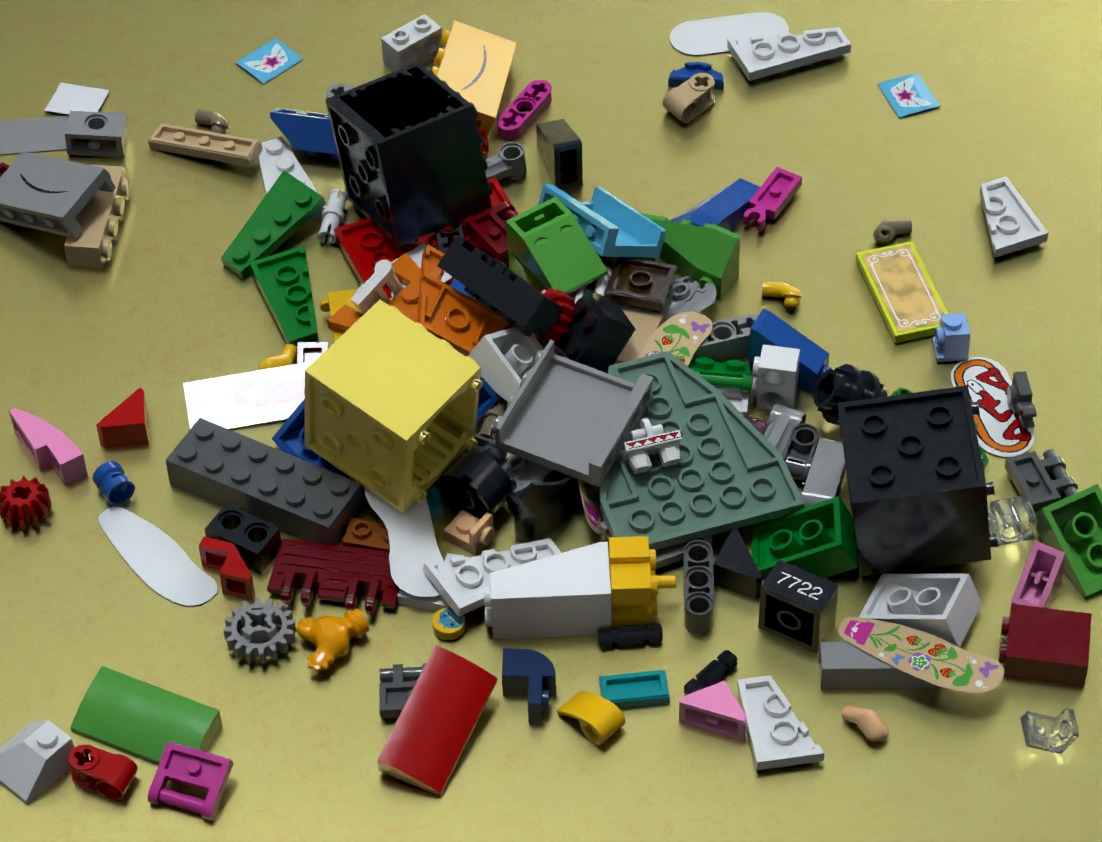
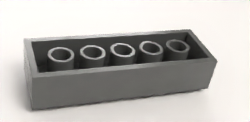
(265, 482)

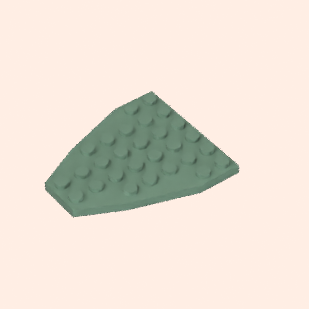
(724, 472)

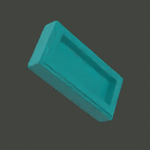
(635, 689)

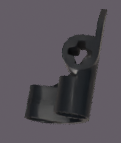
(543, 506)

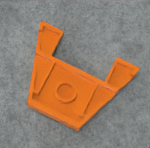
(406, 300)
(449, 312)

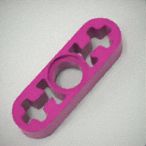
(523, 120)

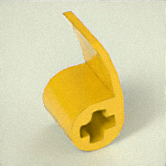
(596, 716)

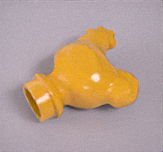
(331, 636)

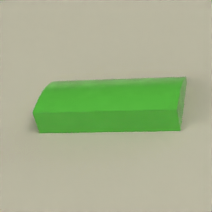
(142, 717)

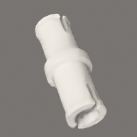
(332, 216)

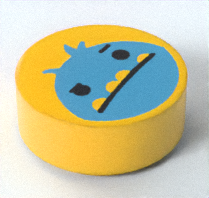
(447, 624)

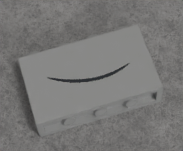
(49, 192)

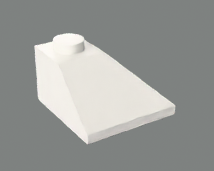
(34, 759)

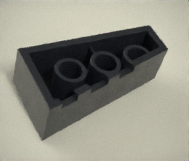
(500, 288)

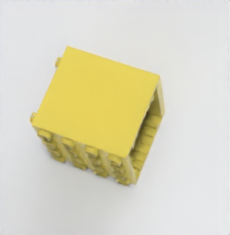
(391, 405)

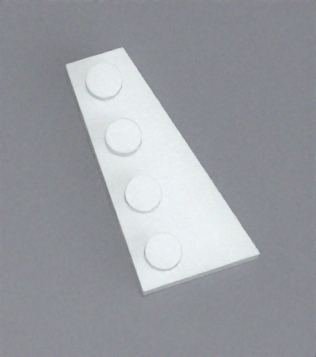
(774, 55)
(464, 579)

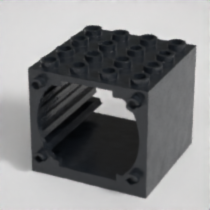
(410, 153)
(916, 480)

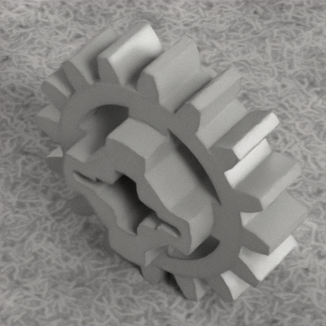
(259, 630)

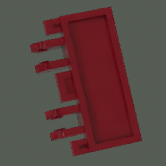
(334, 573)

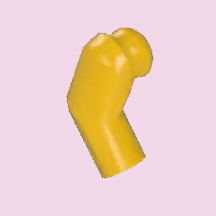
(782, 290)
(286, 358)

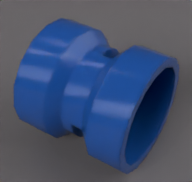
(113, 483)

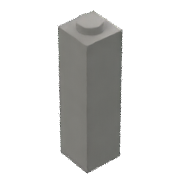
(852, 668)

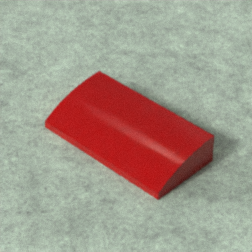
(436, 721)

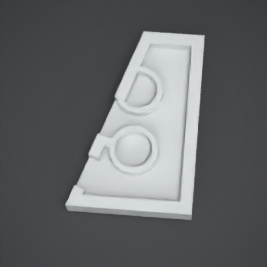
(1009, 218)

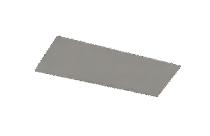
(33, 134)

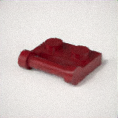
(491, 230)

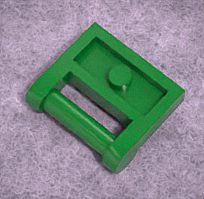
(728, 375)

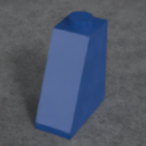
(773, 331)

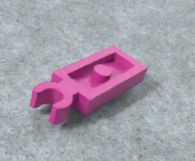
(772, 197)

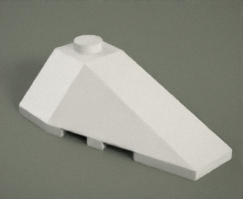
(505, 359)

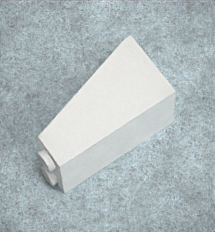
(551, 596)

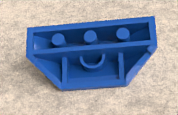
(306, 131)

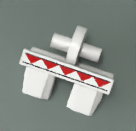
(649, 441)

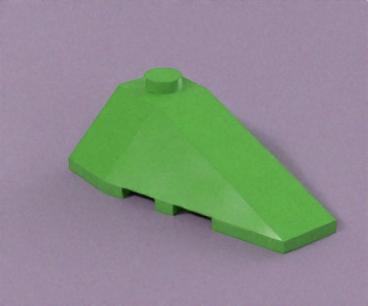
(701, 252)

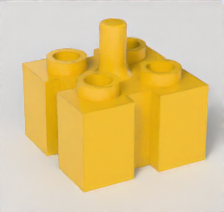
(634, 581)

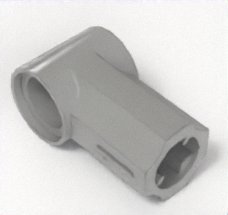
(507, 164)
(780, 424)

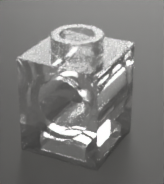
(1012, 520)

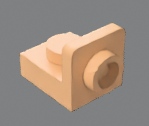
(470, 531)

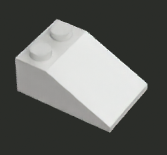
(926, 602)

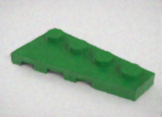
(274, 221)
(288, 293)

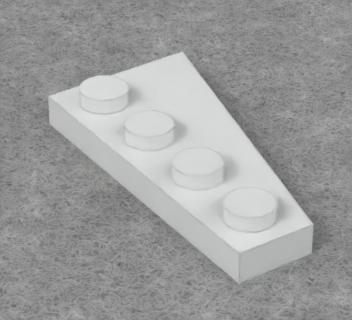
(278, 157)

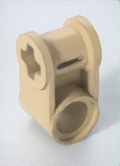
(691, 97)

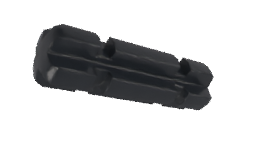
(630, 635)
(712, 672)

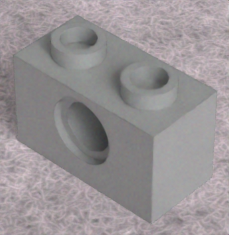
(96, 134)

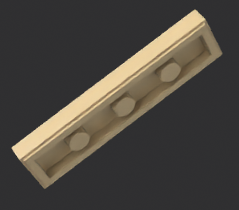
(205, 144)

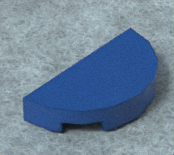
(691, 68)

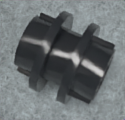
(844, 385)

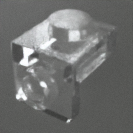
(1050, 732)

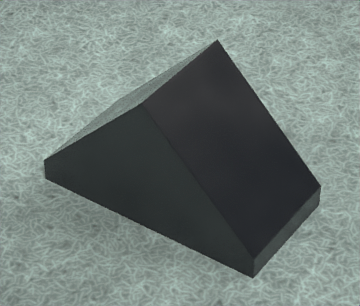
(736, 569)

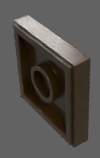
(641, 283)

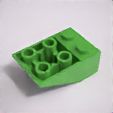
(554, 247)

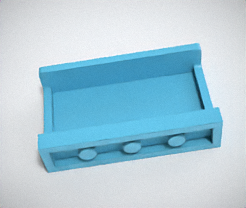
(611, 224)

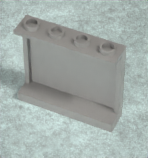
(571, 416)

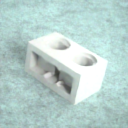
(411, 43)
(777, 377)

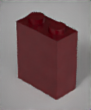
(1046, 645)

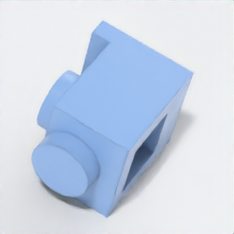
(952, 338)

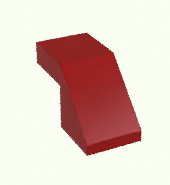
(233, 573)

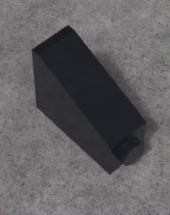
(560, 153)

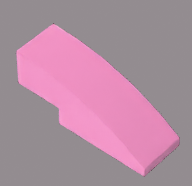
(48, 446)

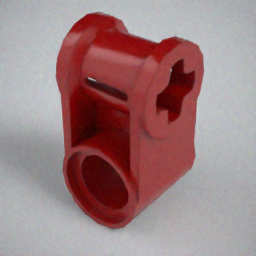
(104, 774)

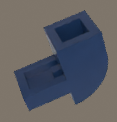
(530, 675)

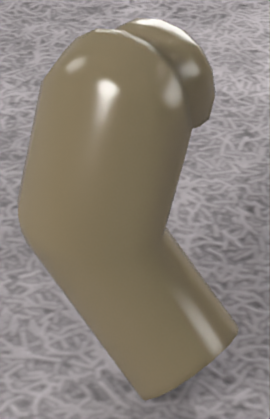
(216, 120)
(890, 228)

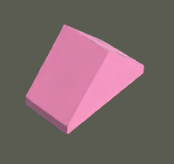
(1040, 576)
(714, 711)

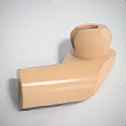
(868, 722)

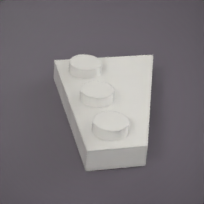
(773, 728)

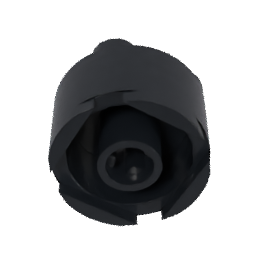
(477, 484)

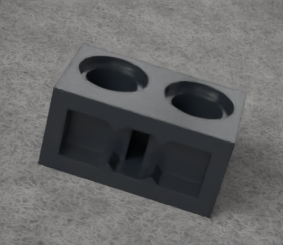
(253, 537)

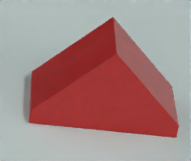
(126, 423)

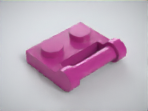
(192, 769)

